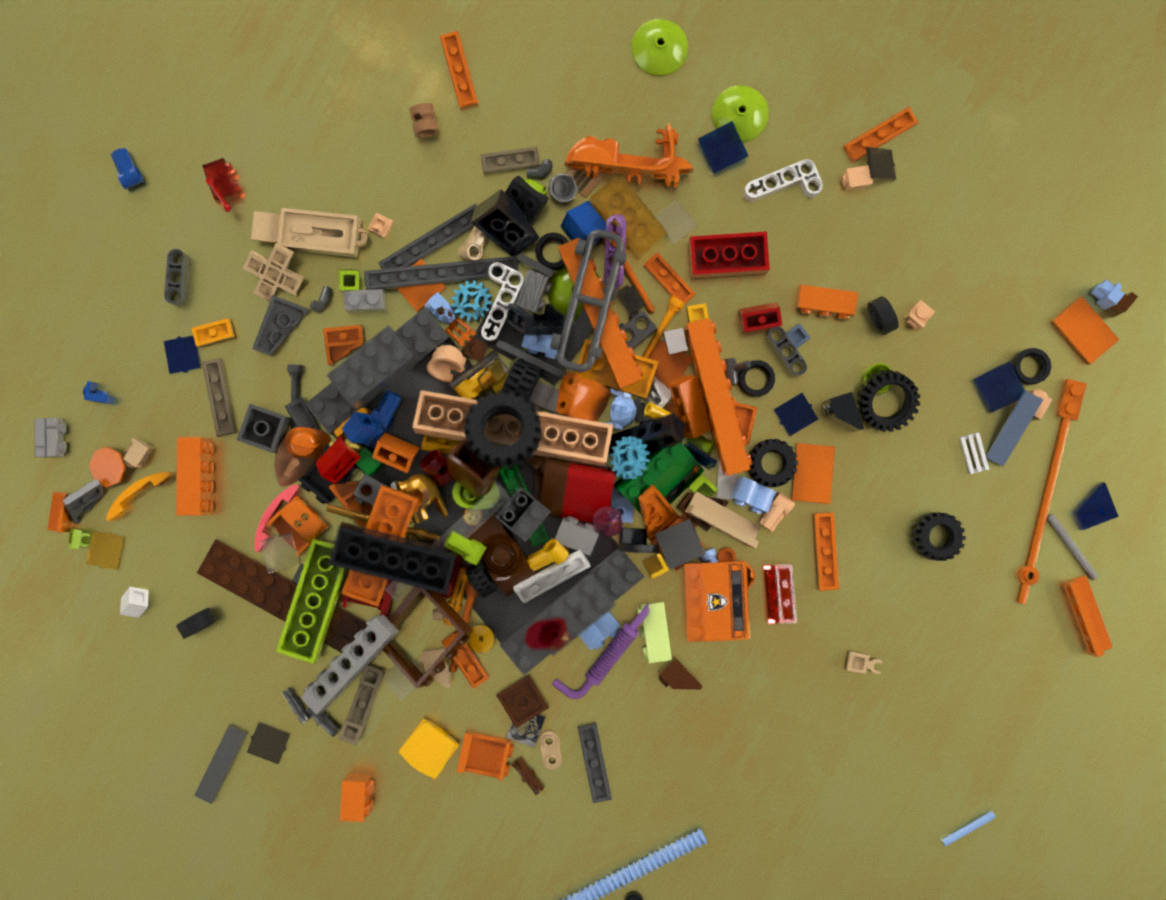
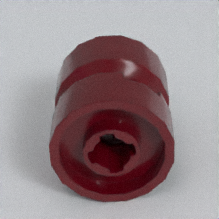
(436, 465)

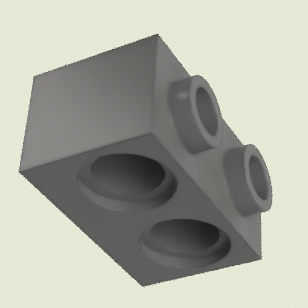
(638, 335)
(375, 486)

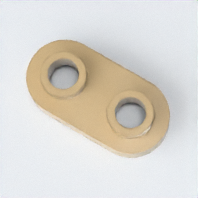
(550, 750)

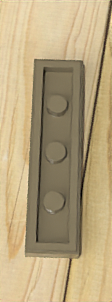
(219, 397)

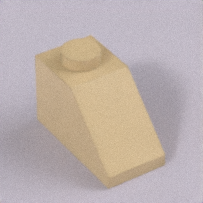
(428, 658)

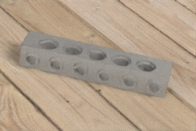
(320, 701)

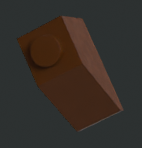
(677, 676)

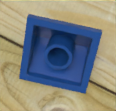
(582, 221)

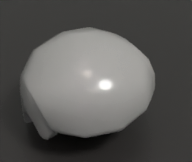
(562, 188)

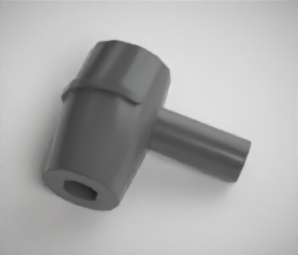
(733, 369)

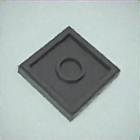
(680, 544)

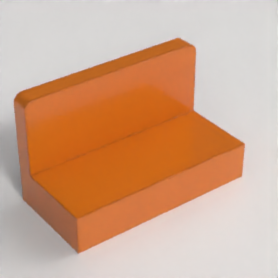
(59, 518)

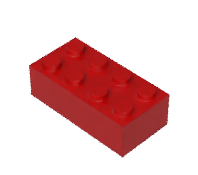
(728, 254)

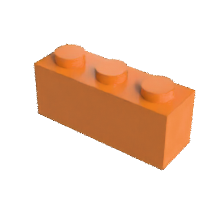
(826, 301)
(690, 405)

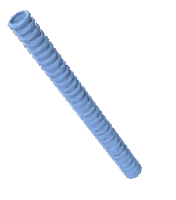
(641, 867)

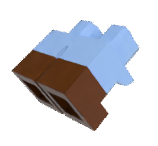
(1112, 299)

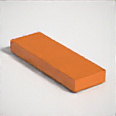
(668, 278)
(467, 662)

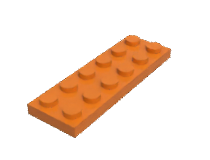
(389, 515)

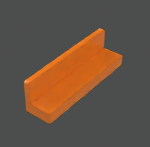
(1088, 616)

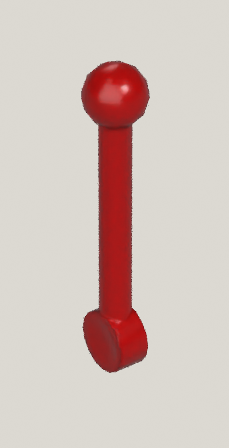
(210, 182)

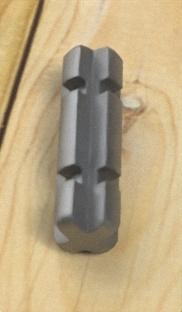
(295, 705)

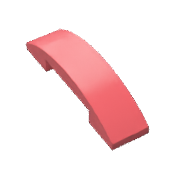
(287, 495)

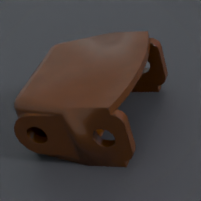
(469, 471)

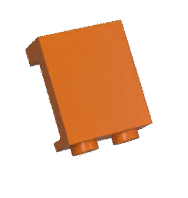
(485, 755)

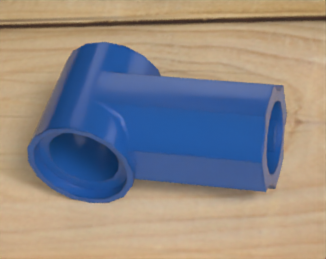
(127, 172)

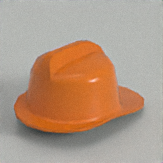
(306, 442)

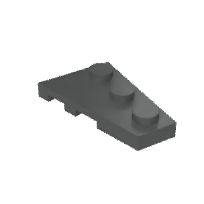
(277, 324)

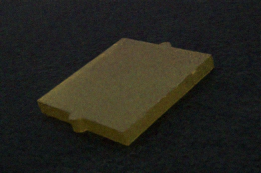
(492, 378)
(105, 550)

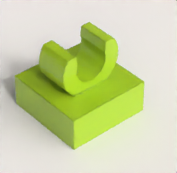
(74, 539)

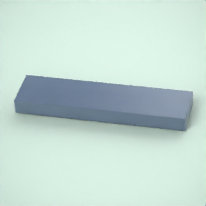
(1014, 427)

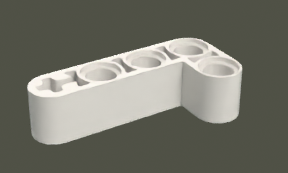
(780, 183)
(506, 287)

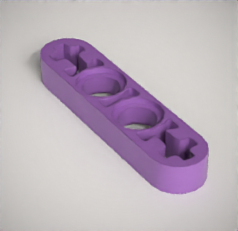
(610, 249)

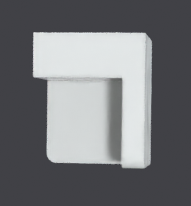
(675, 341)
(134, 602)

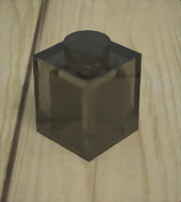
(630, 300)

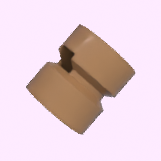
(423, 117)

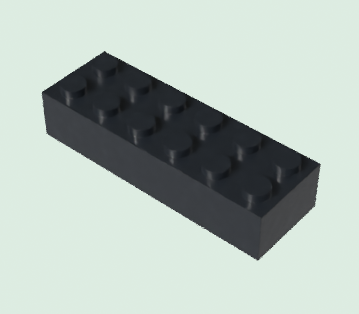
(393, 557)

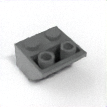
(523, 514)

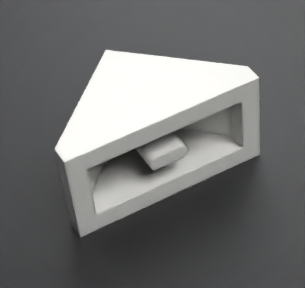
(658, 393)

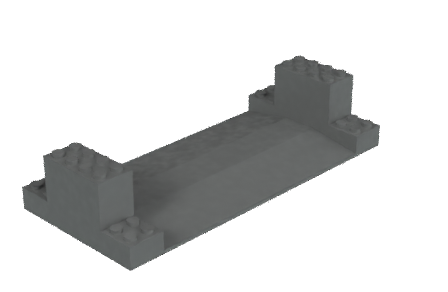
(399, 364)

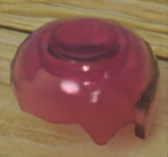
(608, 520)

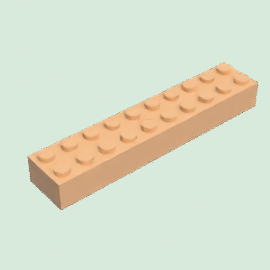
(560, 435)

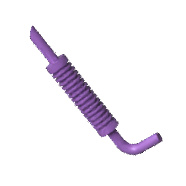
(607, 658)

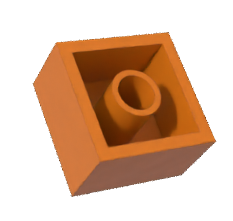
(356, 797)

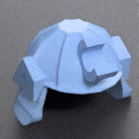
(622, 410)

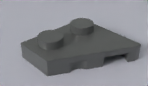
(83, 499)

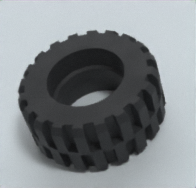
(502, 404)

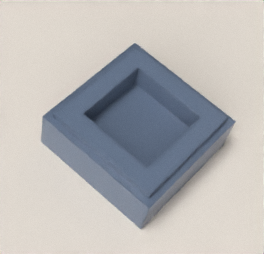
(798, 335)

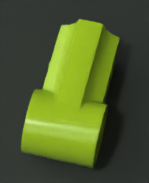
(469, 549)

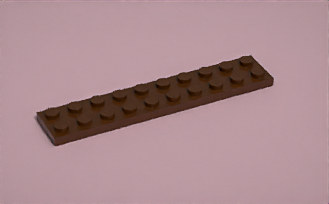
(270, 591)

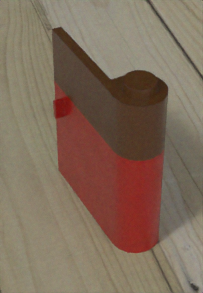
(575, 489)

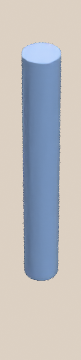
(968, 828)

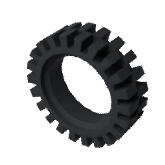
(901, 417)

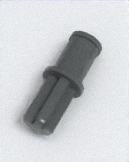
(323, 720)

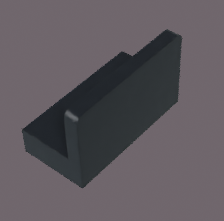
(635, 541)

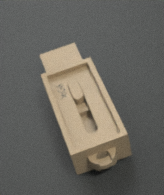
(310, 231)

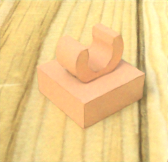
(380, 225)

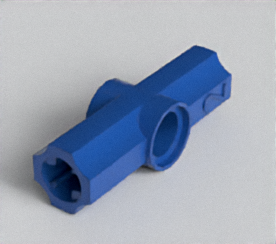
(383, 416)

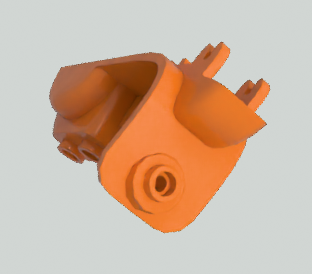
(603, 157)

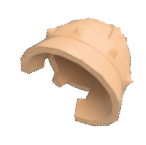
(446, 359)

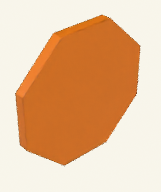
(107, 466)

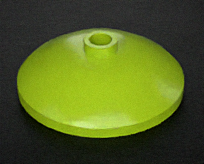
(656, 58)
(748, 124)
(561, 292)

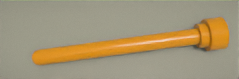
(674, 306)

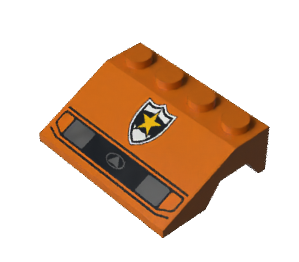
(716, 601)

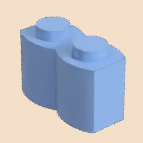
(752, 494)
(598, 631)

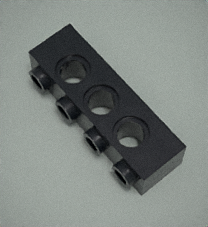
(655, 434)

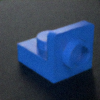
(92, 394)

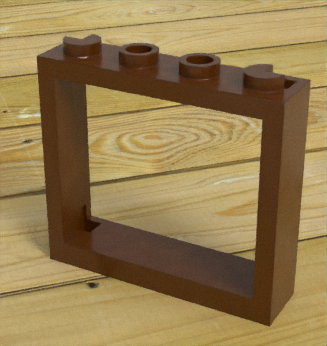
(398, 617)

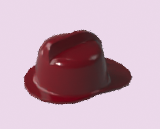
(547, 634)

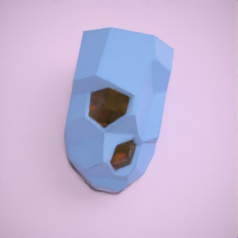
(441, 309)

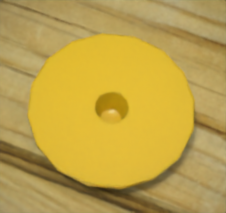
(481, 638)

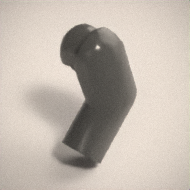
(542, 171)
(323, 299)

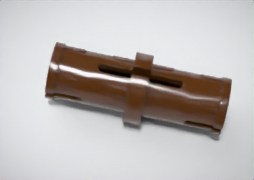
(527, 776)

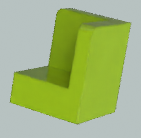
(703, 486)

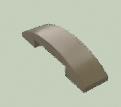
(361, 705)

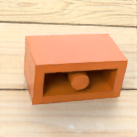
(396, 452)

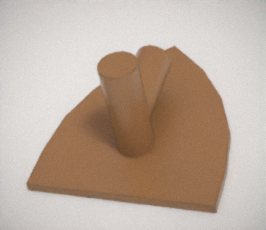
(289, 467)

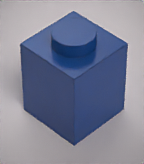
(359, 428)

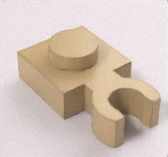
(860, 663)

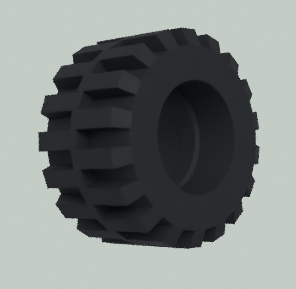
(522, 379)
(788, 458)
(954, 536)

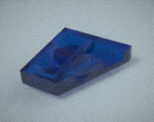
(1096, 508)

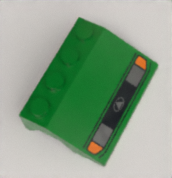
(669, 471)

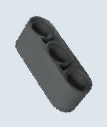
(173, 269)
(795, 356)

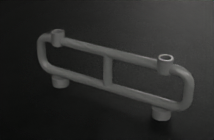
(560, 342)

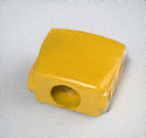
(428, 748)

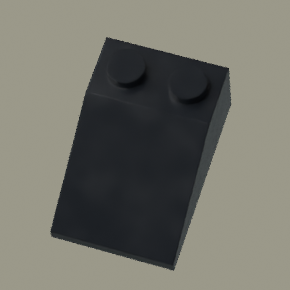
(504, 223)

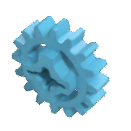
(478, 297)
(629, 457)

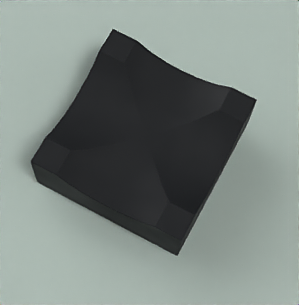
(527, 198)

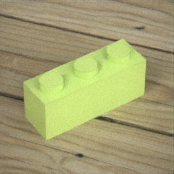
(655, 633)

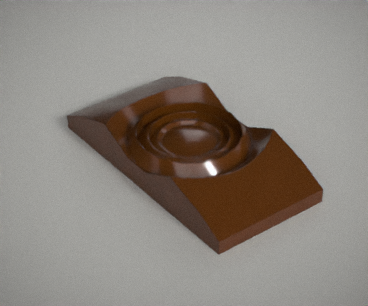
(503, 555)

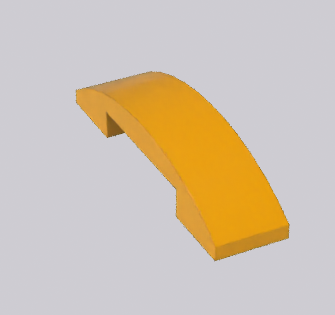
(119, 506)

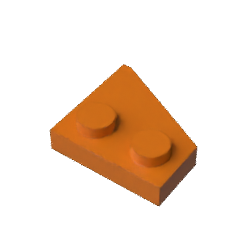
(342, 341)

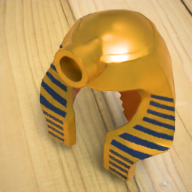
(424, 489)

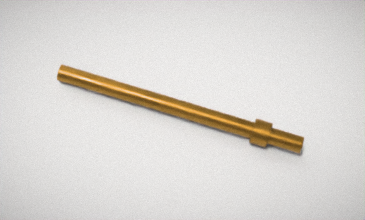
(420, 533)

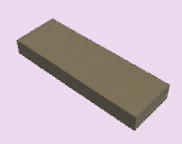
(510, 160)

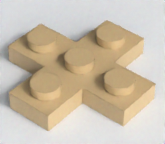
(273, 272)

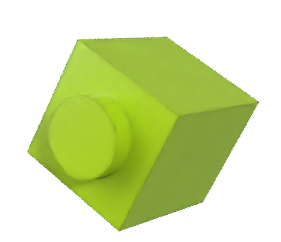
(348, 279)

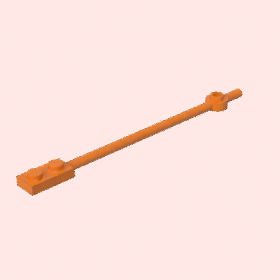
(1069, 410)

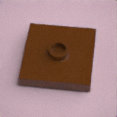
(522, 701)

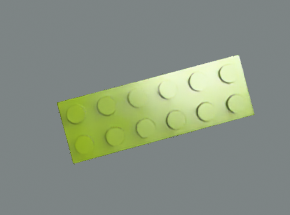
(312, 605)

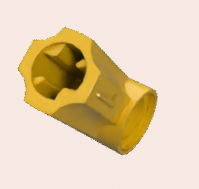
(469, 387)
(551, 553)

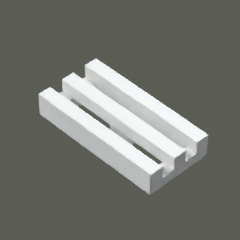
(974, 453)

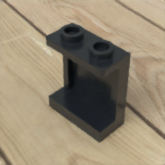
(536, 324)
(319, 486)

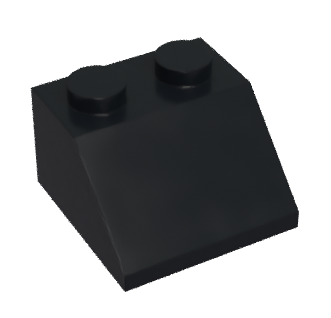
(843, 412)

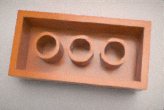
(194, 476)

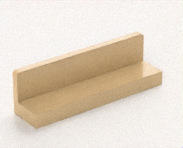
(723, 520)

